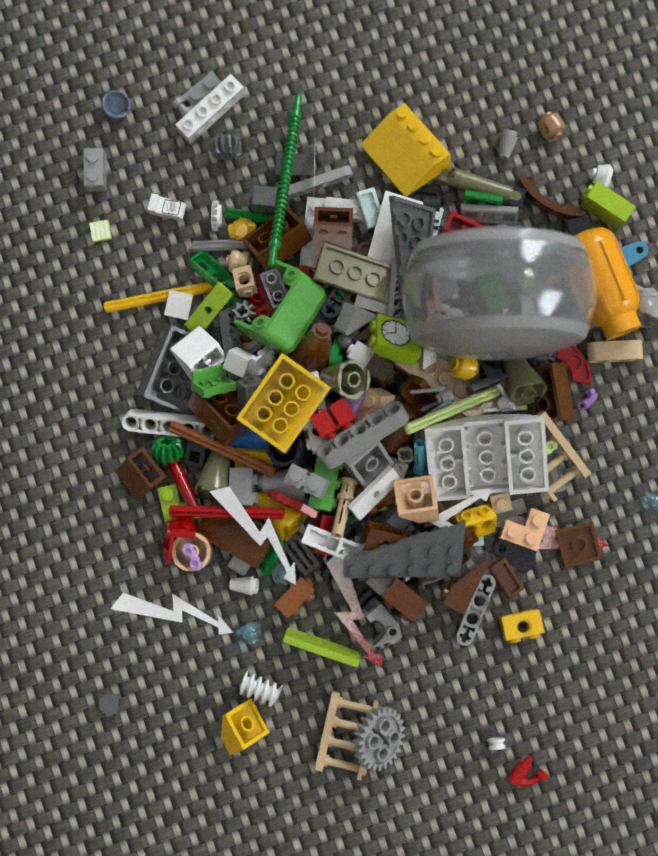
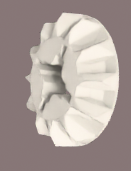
(216, 215)

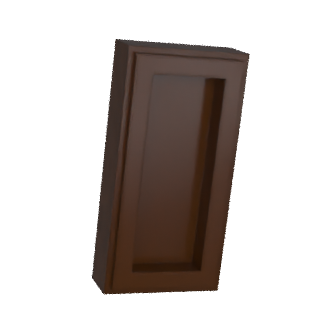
(506, 577)

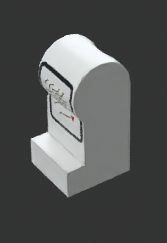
(166, 207)

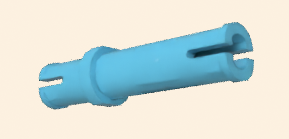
(420, 467)

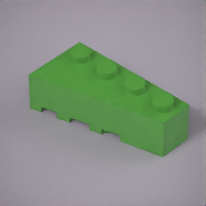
(329, 501)

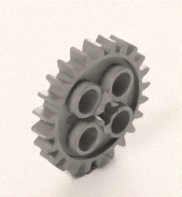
(370, 746)

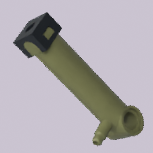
(467, 181)

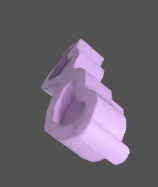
(189, 551)

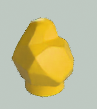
(241, 228)

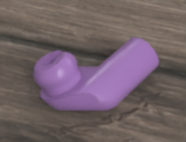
(587, 402)

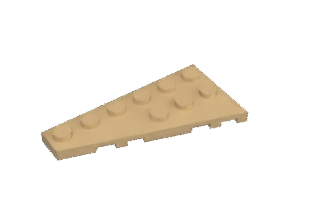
(440, 374)

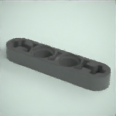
(229, 342)

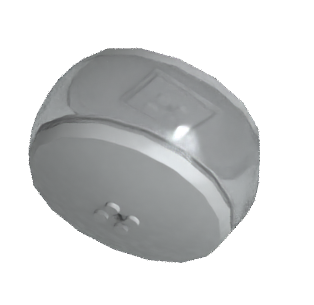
(499, 292)

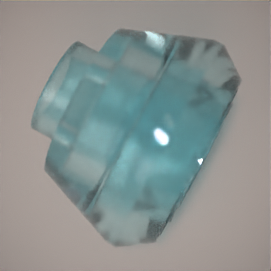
(249, 632)

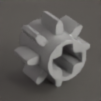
(241, 308)

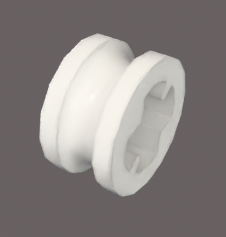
(496, 743)

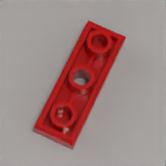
(262, 306)

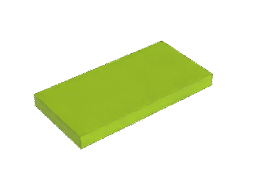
(322, 647)

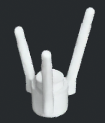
(503, 403)

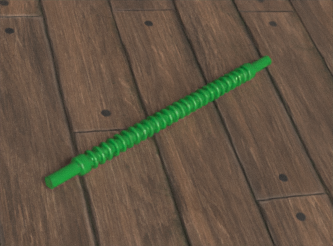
(281, 203)

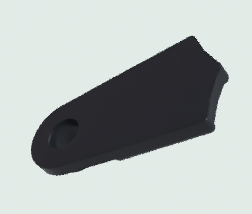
(516, 555)

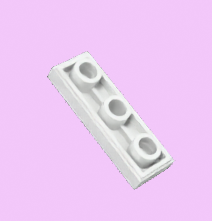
(373, 493)

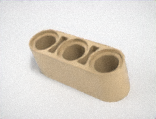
(615, 351)

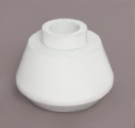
(602, 174)

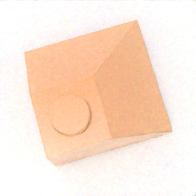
(416, 499)

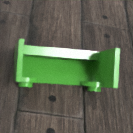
(293, 314)

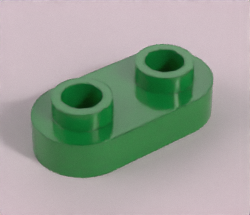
(335, 357)

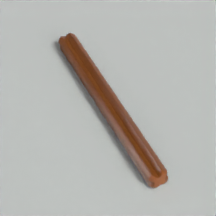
(224, 450)

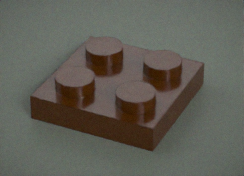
(578, 544)

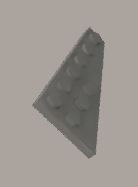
(415, 556)

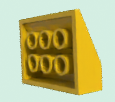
(406, 150)
(283, 403)

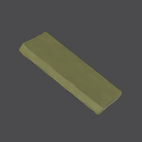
(353, 273)

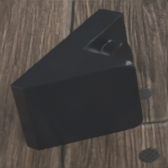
(489, 378)

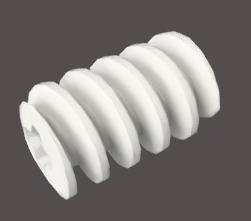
(260, 689)

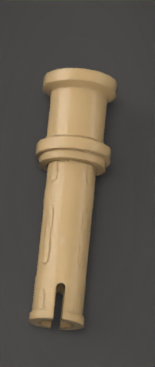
(343, 497)

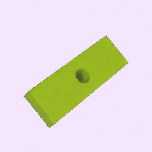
(216, 301)

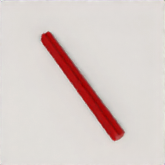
(221, 512)

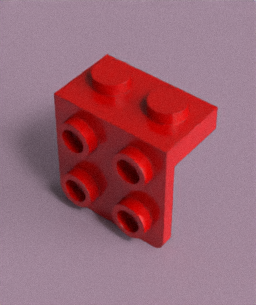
(177, 527)

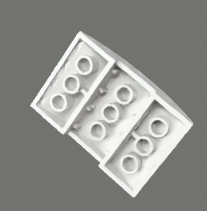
(487, 453)

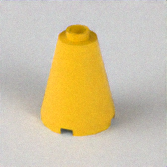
(285, 527)

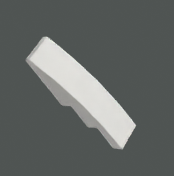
(326, 542)

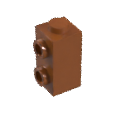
(295, 596)

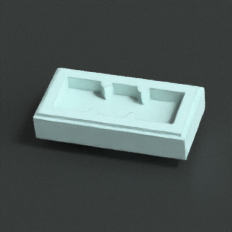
(369, 206)

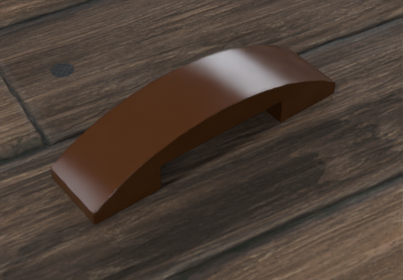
(546, 204)

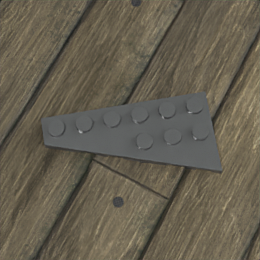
(410, 225)

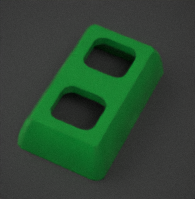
(213, 266)

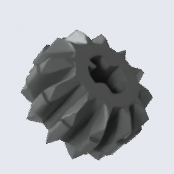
(226, 146)

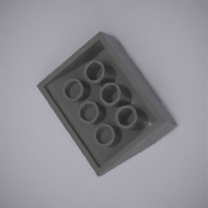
(164, 377)

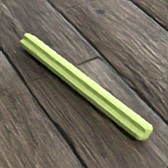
(451, 410)

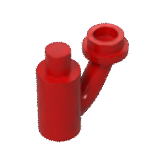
(522, 768)

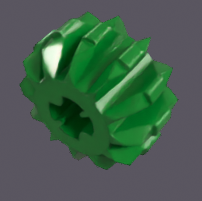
(167, 449)

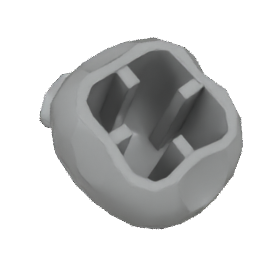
(648, 307)

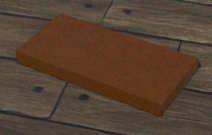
(233, 538)

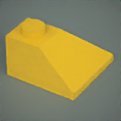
(242, 727)

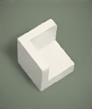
(237, 361)

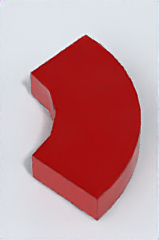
(576, 363)
(287, 501)

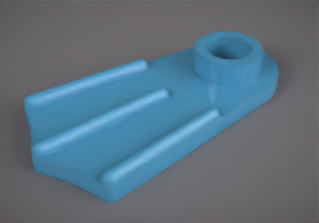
(630, 253)

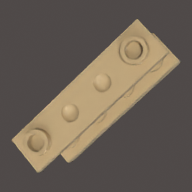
(566, 453)
(328, 740)

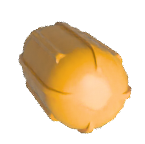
(617, 291)

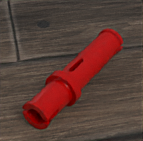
(179, 477)

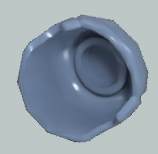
(116, 104)

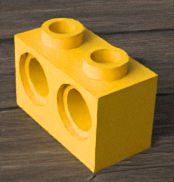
(480, 518)

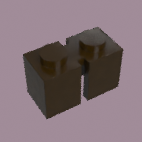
(381, 371)

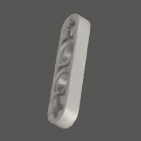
(321, 181)
(478, 610)

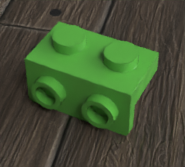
(211, 381)

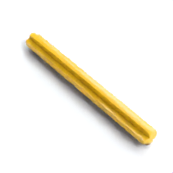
(155, 297)

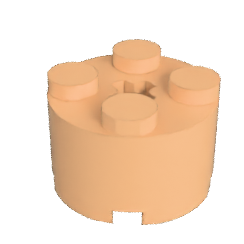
(203, 550)

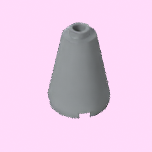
(276, 483)

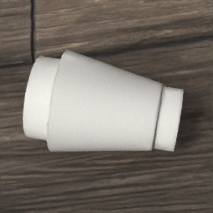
(245, 585)

